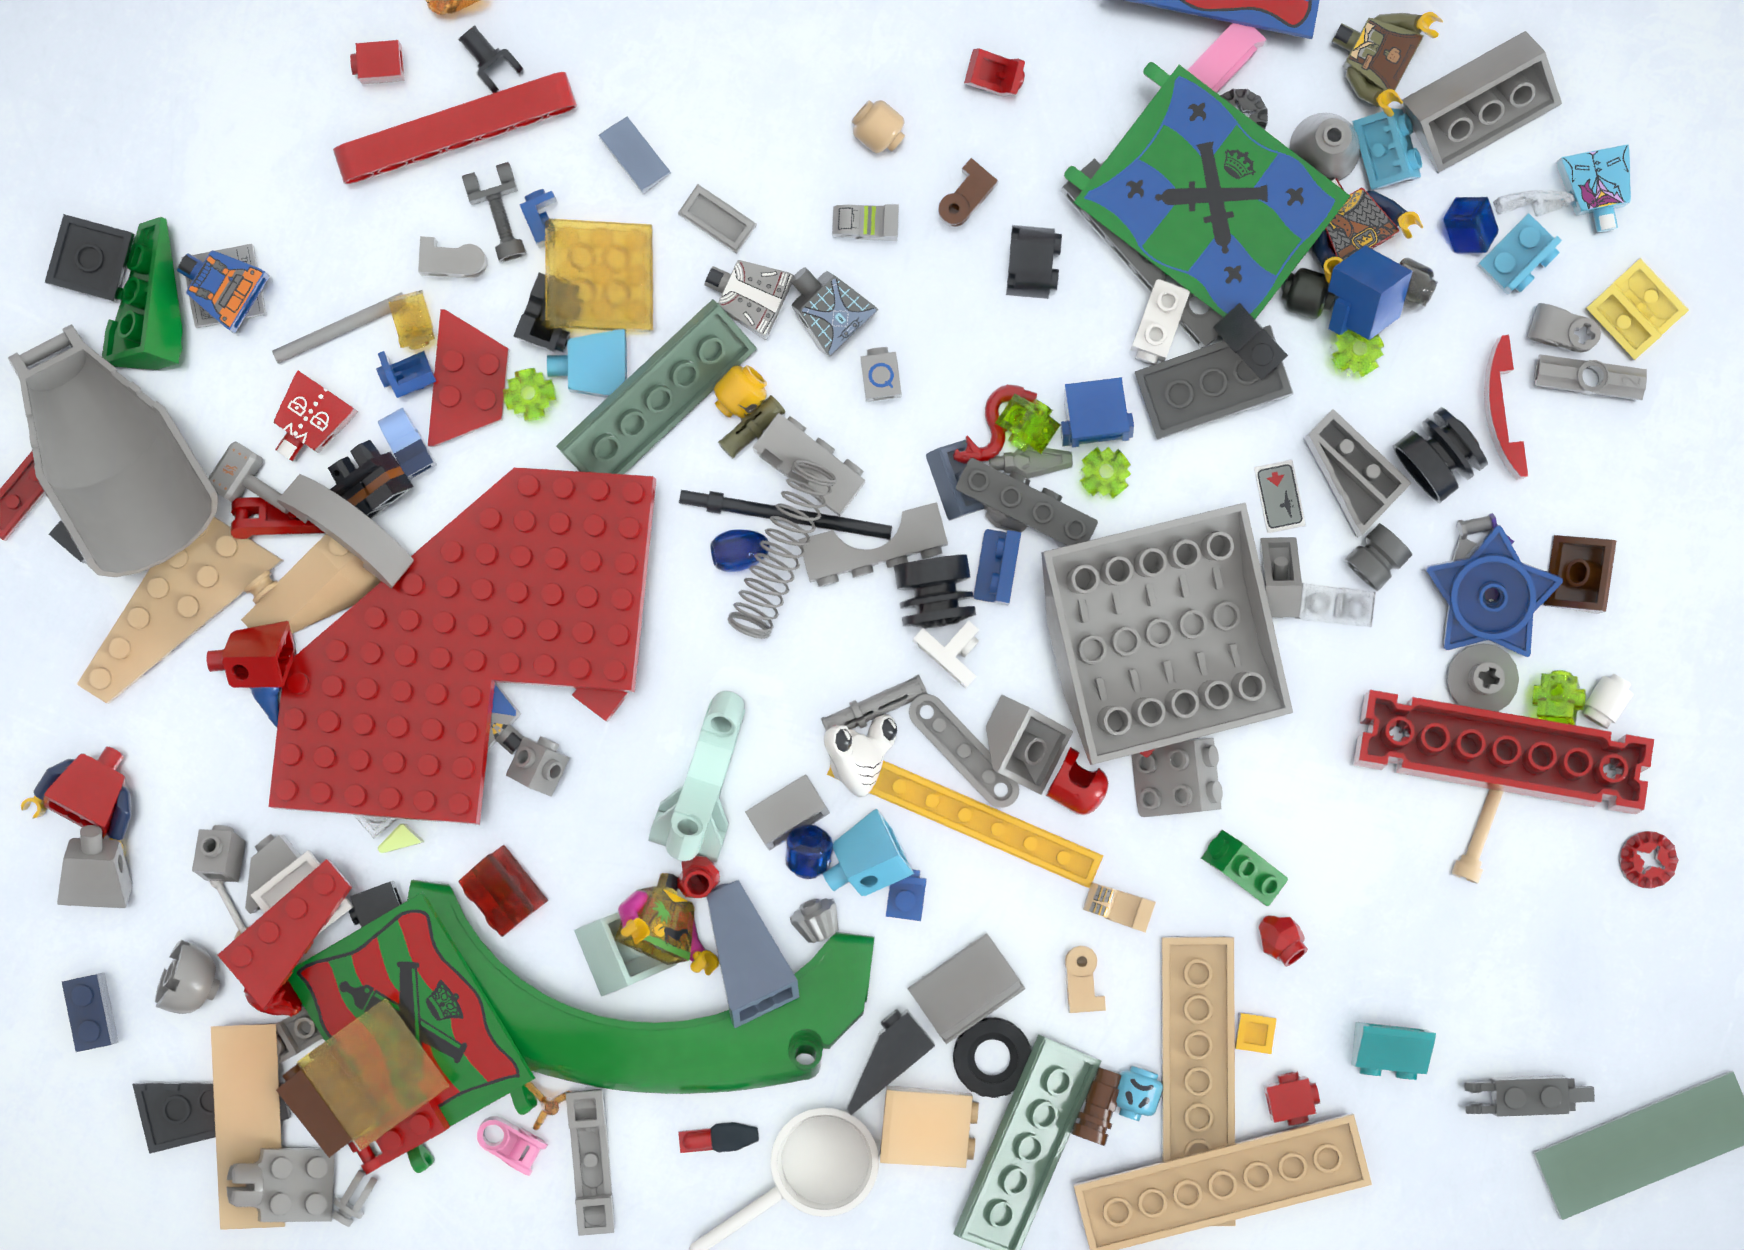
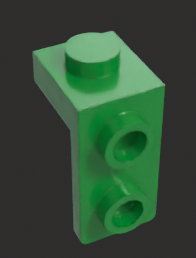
(1245, 867)

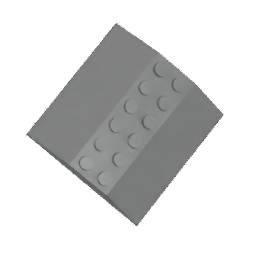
(1164, 633)

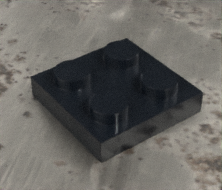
(89, 258)

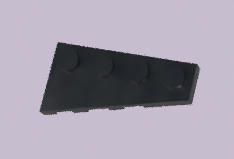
(179, 1113)

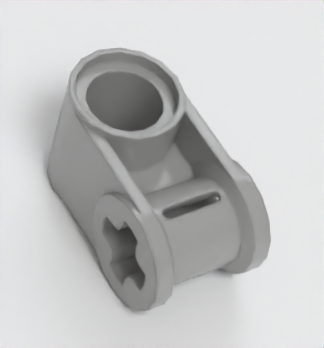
(1557, 327)

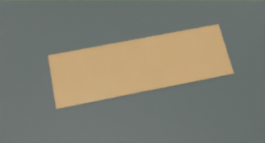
(244, 1108)

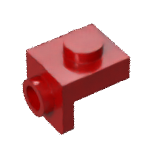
(995, 73)

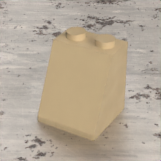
(927, 1127)

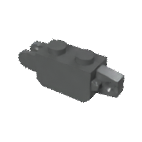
(1529, 1095)

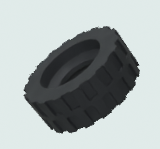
(964, 1057)

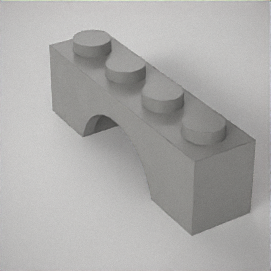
(918, 532)

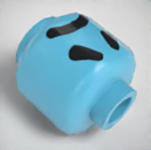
(1138, 1093)

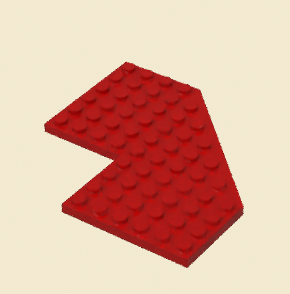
(517, 590)

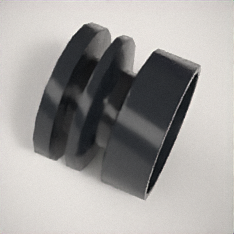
(1446, 450)
(935, 590)

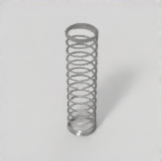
(808, 475)

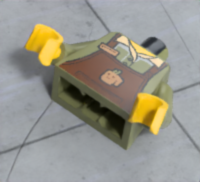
(1382, 54)

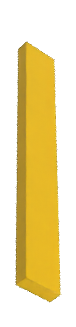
(986, 824)

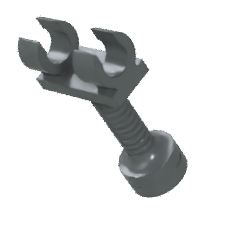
(509, 246)

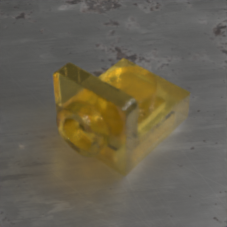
(412, 320)

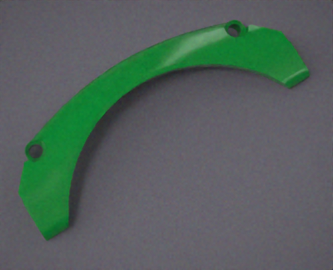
(674, 1055)

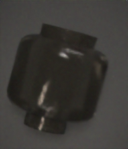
(1421, 284)

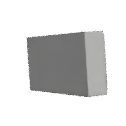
(717, 218)

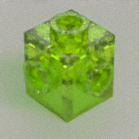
(1348, 361)
(541, 402)
(1034, 425)
(1095, 483)
(1559, 697)

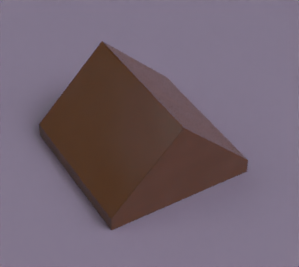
(1585, 571)

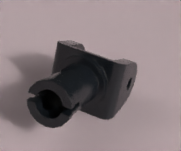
(486, 55)

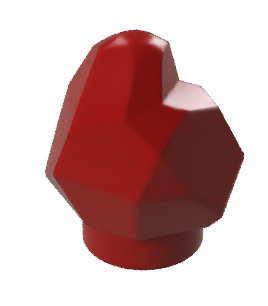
(698, 877)
(1282, 939)

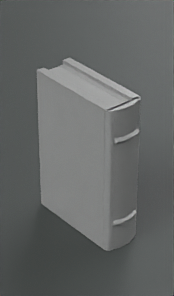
(966, 988)

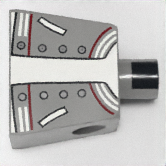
(751, 294)

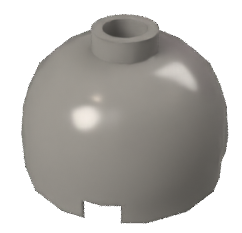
(187, 980)

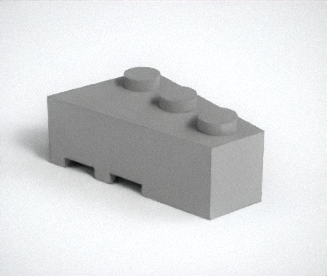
(786, 442)
(1355, 471)

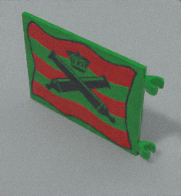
(434, 992)

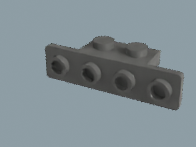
(1025, 504)

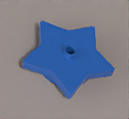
(1507, 618)

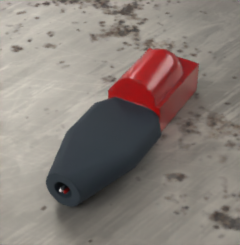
(720, 1138)

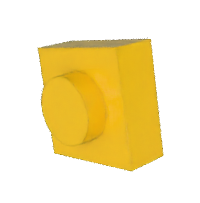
(1255, 1033)

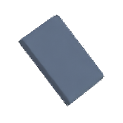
(634, 154)
(946, 475)

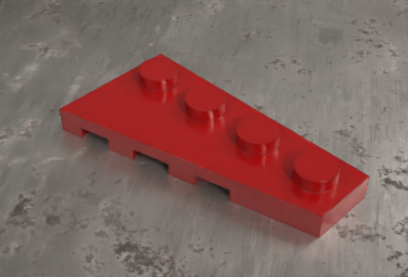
(276, 941)

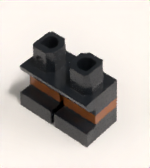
(374, 483)

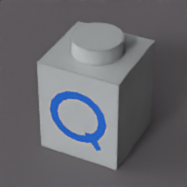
(880, 374)

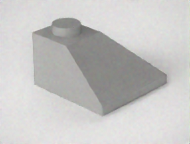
(1025, 743)

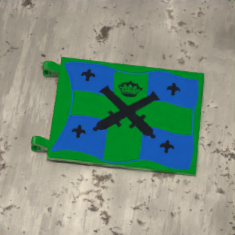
(1209, 195)

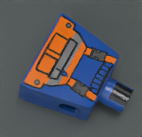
(223, 286)

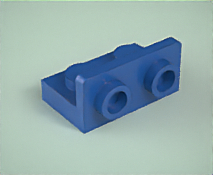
(997, 566)

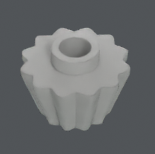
(816, 920)

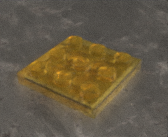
(598, 275)
(372, 1074)

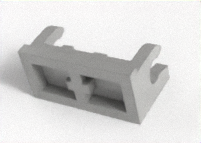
(787, 810)

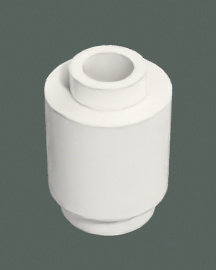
(1608, 700)

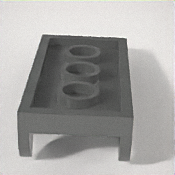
(1206, 388)

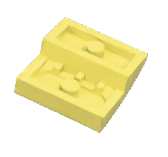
(1637, 308)

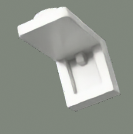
(1159, 322)

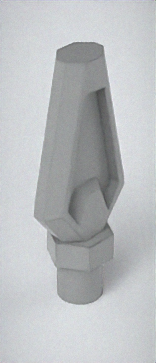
(1031, 463)

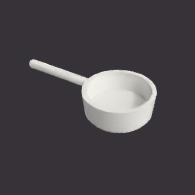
(820, 1166)

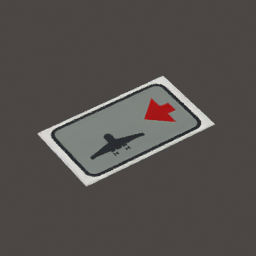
(1279, 496)

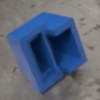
(1369, 293)
(1095, 413)

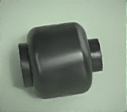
(1307, 293)

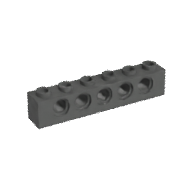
(1196, 325)

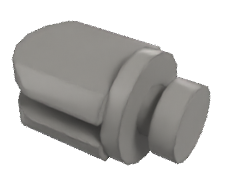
(348, 1210)

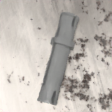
(888, 700)

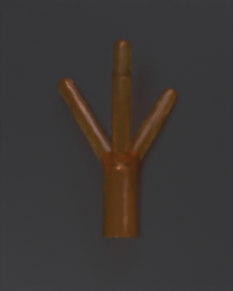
(548, 1105)

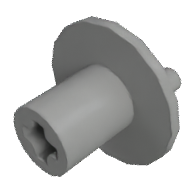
(1483, 677)

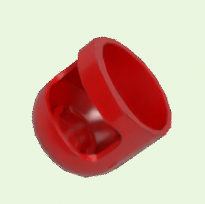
(1077, 787)

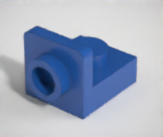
(536, 221)
(907, 898)

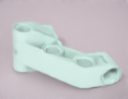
(692, 817)

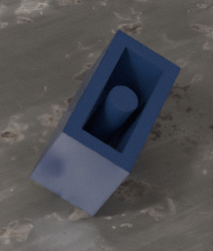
(90, 1012)

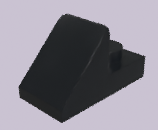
(1250, 341)

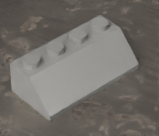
(1483, 101)

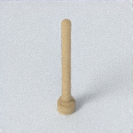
(1469, 864)

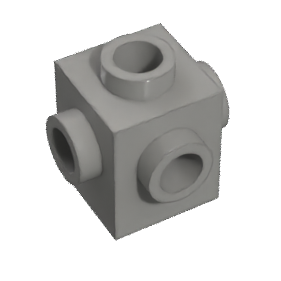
(538, 765)

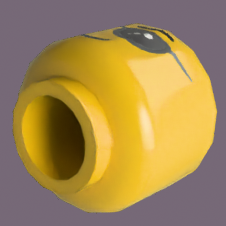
(740, 391)

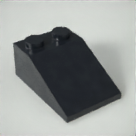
(893, 1052)

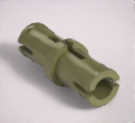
(751, 427)

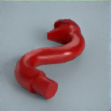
(997, 440)

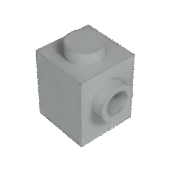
(218, 854)

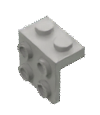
(1178, 779)

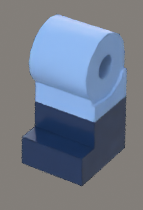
(406, 443)

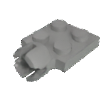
(285, 1185)

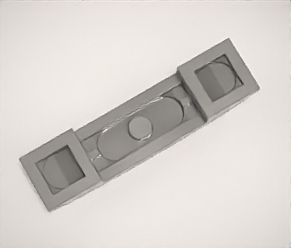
(348, 527)
(590, 1162)

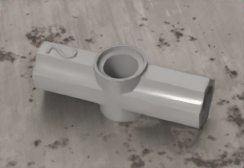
(1613, 379)

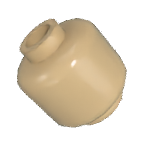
(878, 126)

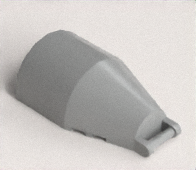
(110, 460)

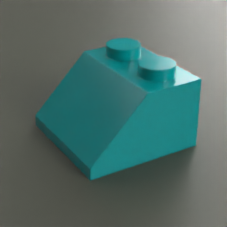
(1392, 1049)

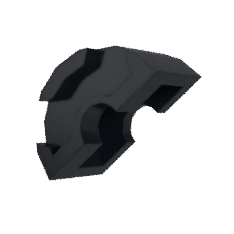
(1032, 261)
(533, 322)

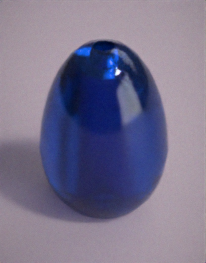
(736, 549)

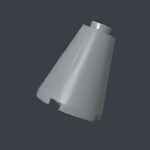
(1313, 144)

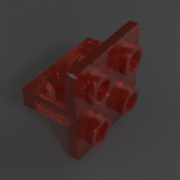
(502, 890)

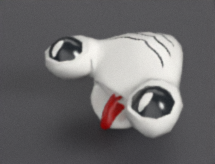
(859, 758)

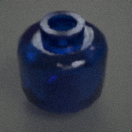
(808, 851)

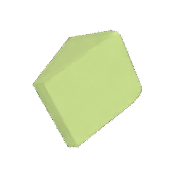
(400, 838)

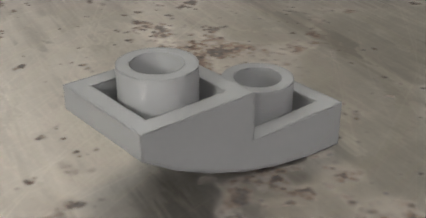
(295, 1035)

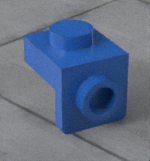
(405, 375)

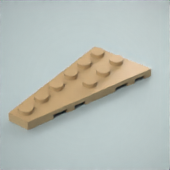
(174, 605)

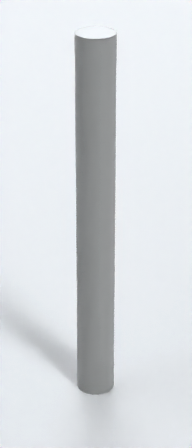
(333, 330)

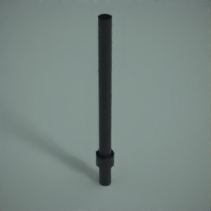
(716, 502)

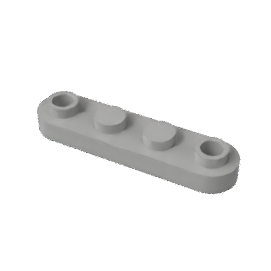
(962, 750)

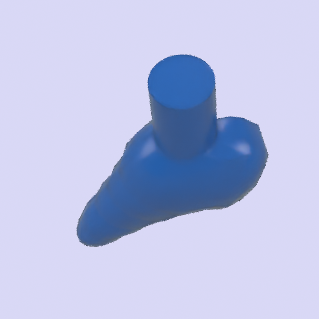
(268, 700)

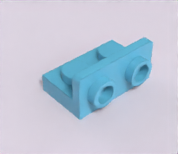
(1388, 148)
(1519, 254)

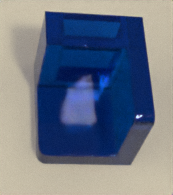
(1471, 224)

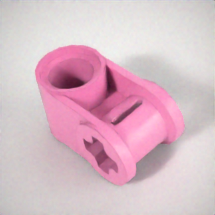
(512, 1144)

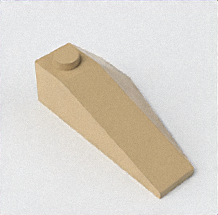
(314, 588)

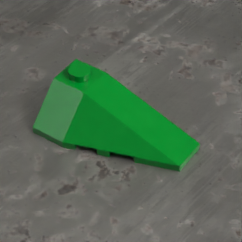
(149, 317)

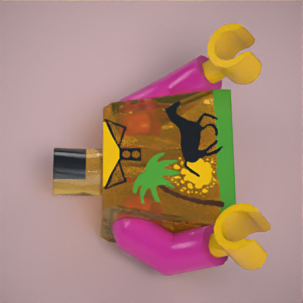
(663, 926)

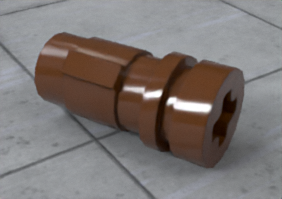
(1098, 1108)

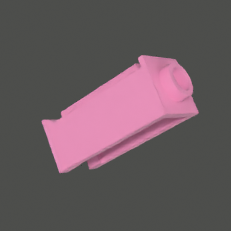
(1227, 55)

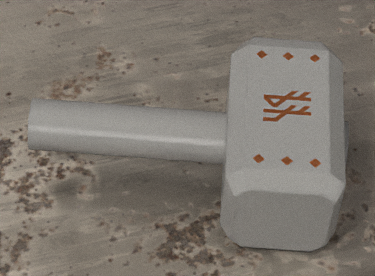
(236, 473)

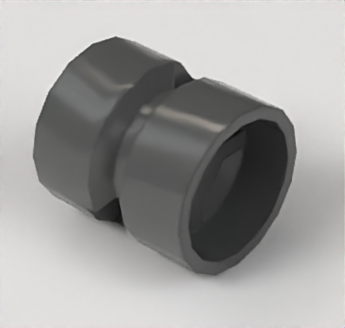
(1378, 557)

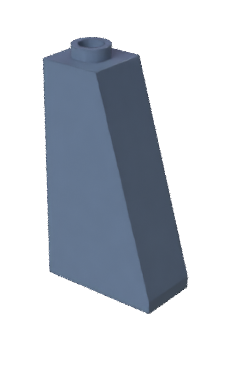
(749, 959)

